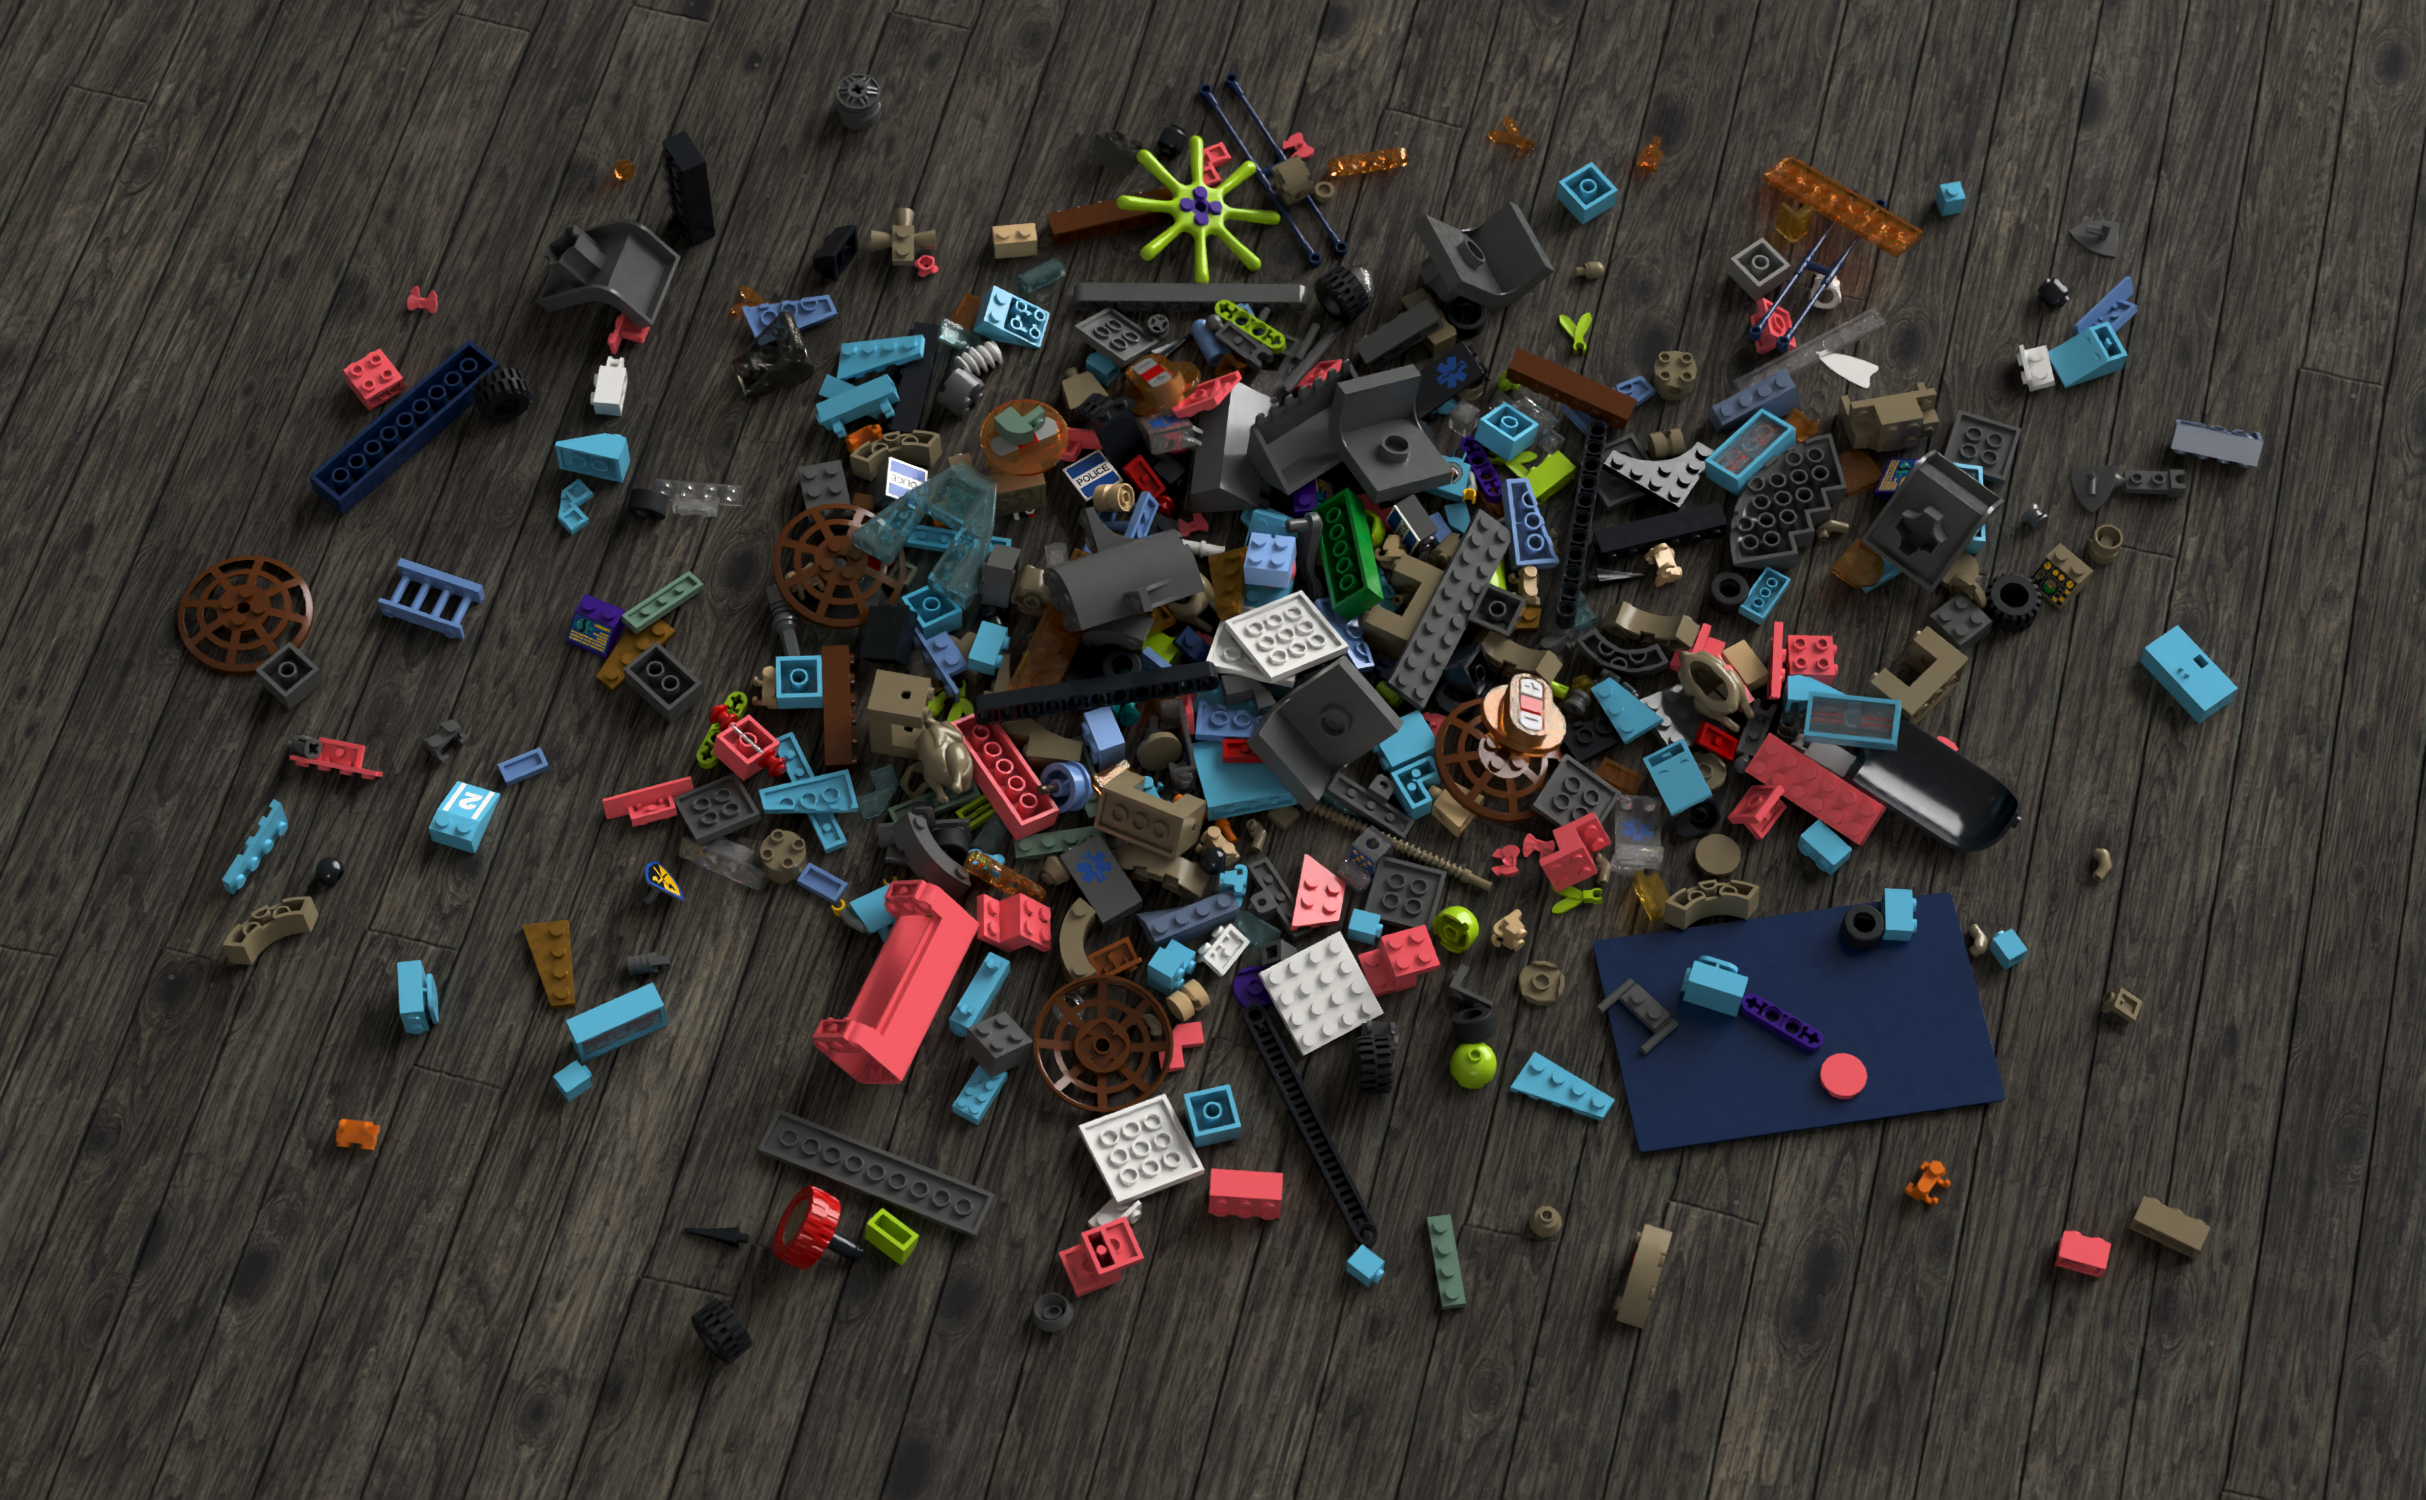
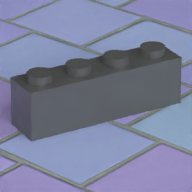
(1399, 335)

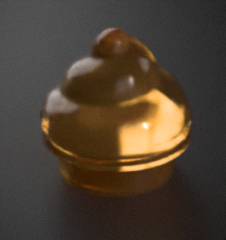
(624, 169)

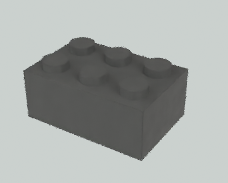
(825, 485)
(663, 682)

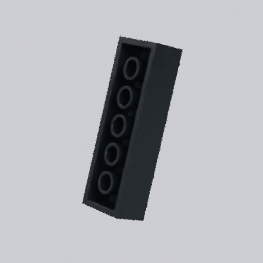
(688, 188)

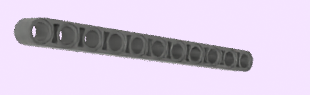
(1188, 296)

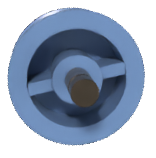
(1067, 785)

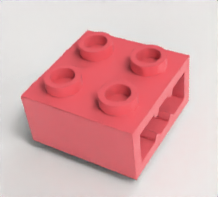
(374, 379)
(1811, 657)

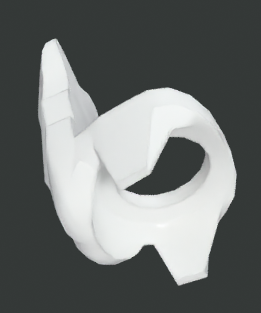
(1834, 287)

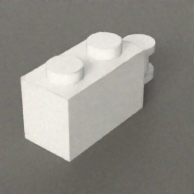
(610, 388)
(1827, 755)

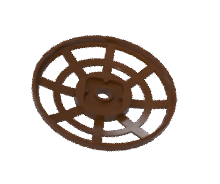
(829, 572)
(244, 623)
(1492, 766)
(1108, 1031)

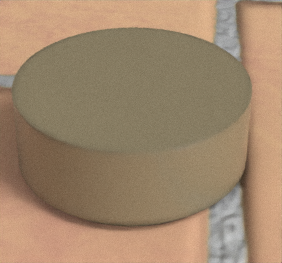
(1324, 192)

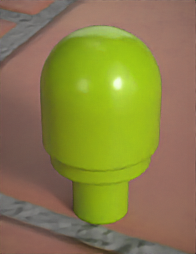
(937, 704)

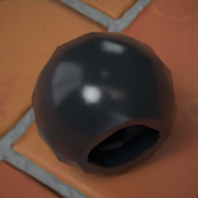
(1213, 860)
(330, 871)

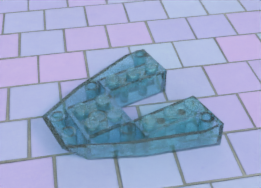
(956, 498)

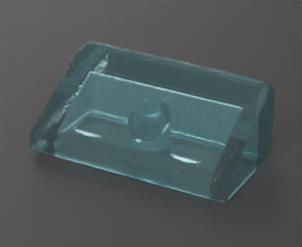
(1042, 275)

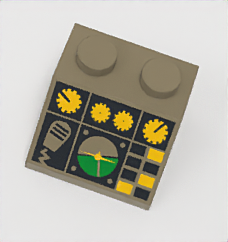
(2061, 576)

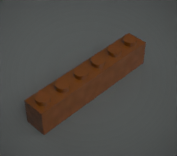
(1103, 218)
(1571, 389)
(838, 710)

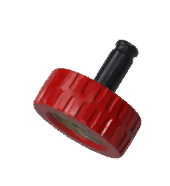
(809, 1230)

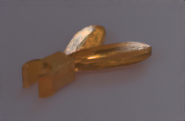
(1512, 135)
(750, 295)

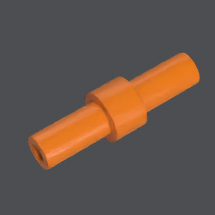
(1224, 826)

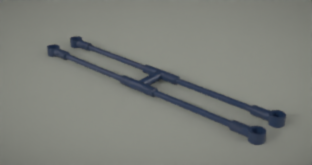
(1262, 174)
(1783, 342)

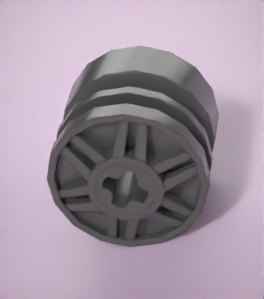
(858, 101)

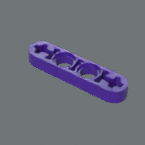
(1482, 469)
(1779, 1026)

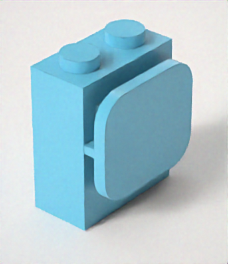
(1407, 745)
(1714, 985)
(416, 997)

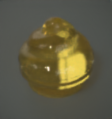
(1583, 683)

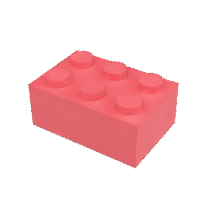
(1245, 1193)

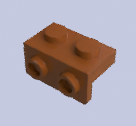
(1115, 958)

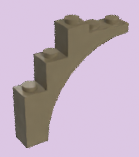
(1039, 744)

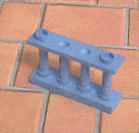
(1140, 522)
(431, 578)

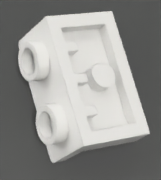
(2037, 367)
(1222, 949)
(1111, 1212)

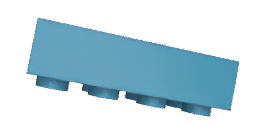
(1764, 595)
(978, 1094)

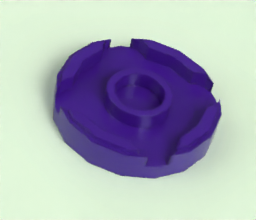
(1250, 989)

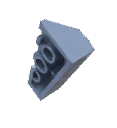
(1774, 394)
(2216, 443)
(1188, 921)

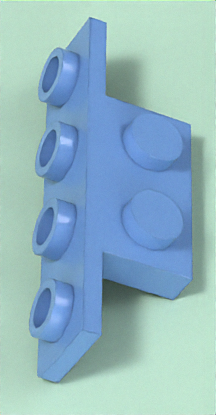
(2111, 308)
(944, 659)

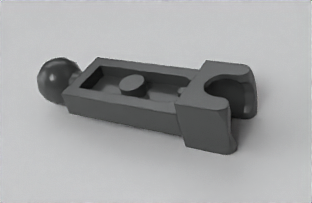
(1239, 342)
(2152, 482)
(1753, 735)

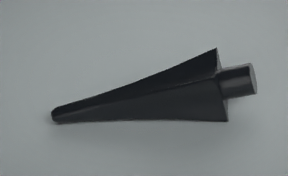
(1169, 349)
(1606, 577)
(729, 1236)

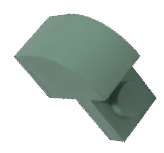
(1019, 429)

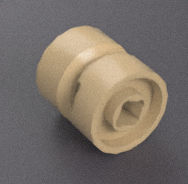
(1113, 498)
(1189, 999)

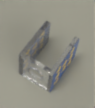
(1379, 845)

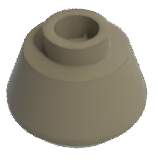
(1054, 871)
(1545, 1226)

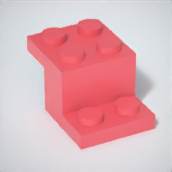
(1574, 858)
(1013, 923)
(1399, 961)
(1101, 1256)

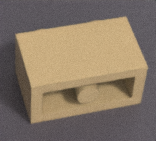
(1014, 240)
(1746, 665)

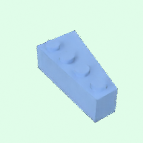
(1530, 539)

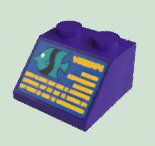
(1893, 476)
(1310, 496)
(595, 626)

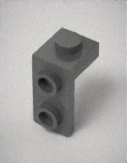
(1461, 995)

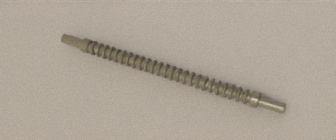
(1464, 875)

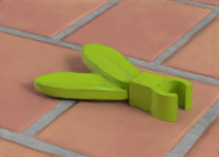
(1576, 333)
(1514, 464)
(963, 706)
(1575, 898)

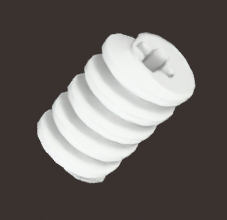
(980, 358)

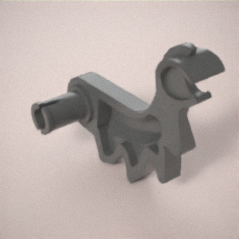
(1307, 546)

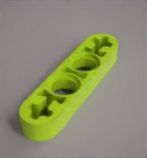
(1252, 324)
(714, 730)

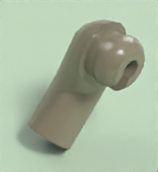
(1829, 526)
(1258, 834)
(1603, 867)
(1980, 941)
(1153, 1023)

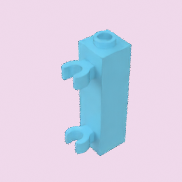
(857, 403)
(979, 994)

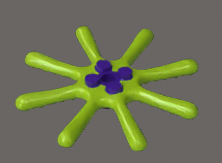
(1199, 197)

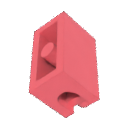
(2082, 1253)

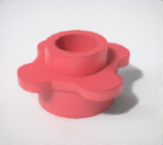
(926, 260)

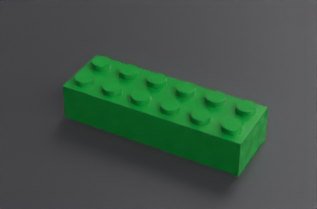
(1348, 555)

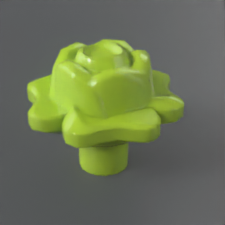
(1506, 384)

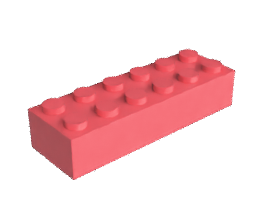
(1006, 779)
(1816, 789)

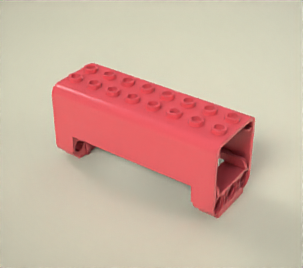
(902, 986)

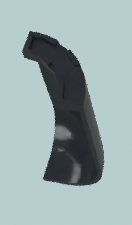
(1937, 790)

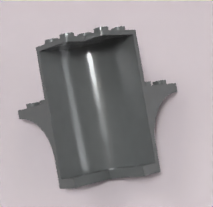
(1120, 575)

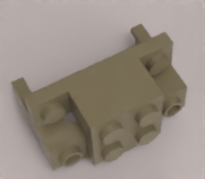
(1897, 419)

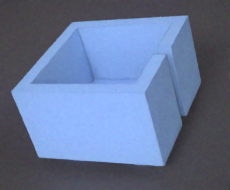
(1270, 560)
(1103, 738)

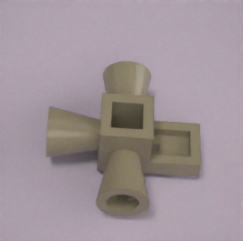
(903, 239)

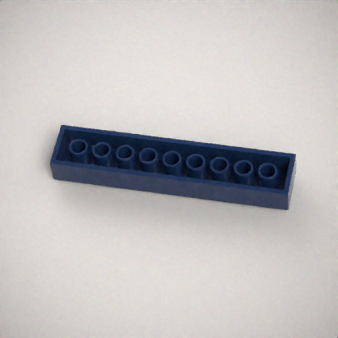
(402, 429)

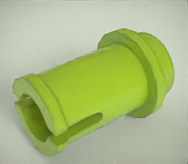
(1559, 690)
(1393, 698)

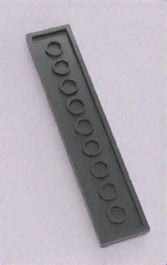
(1448, 609)
(876, 1173)

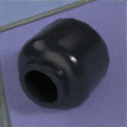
(1172, 141)
(2053, 293)

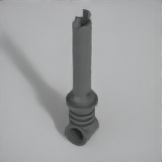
(783, 621)

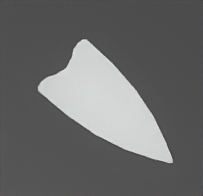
(1851, 368)

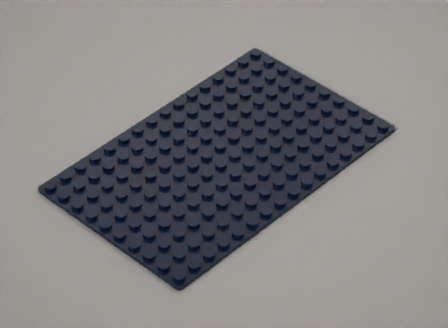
(1725, 1078)

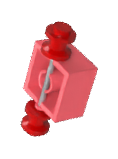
(745, 745)

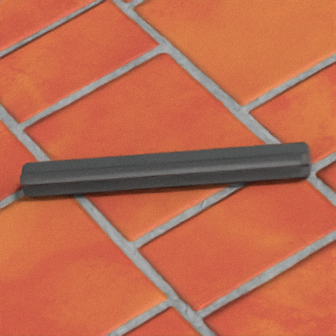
(1312, 358)

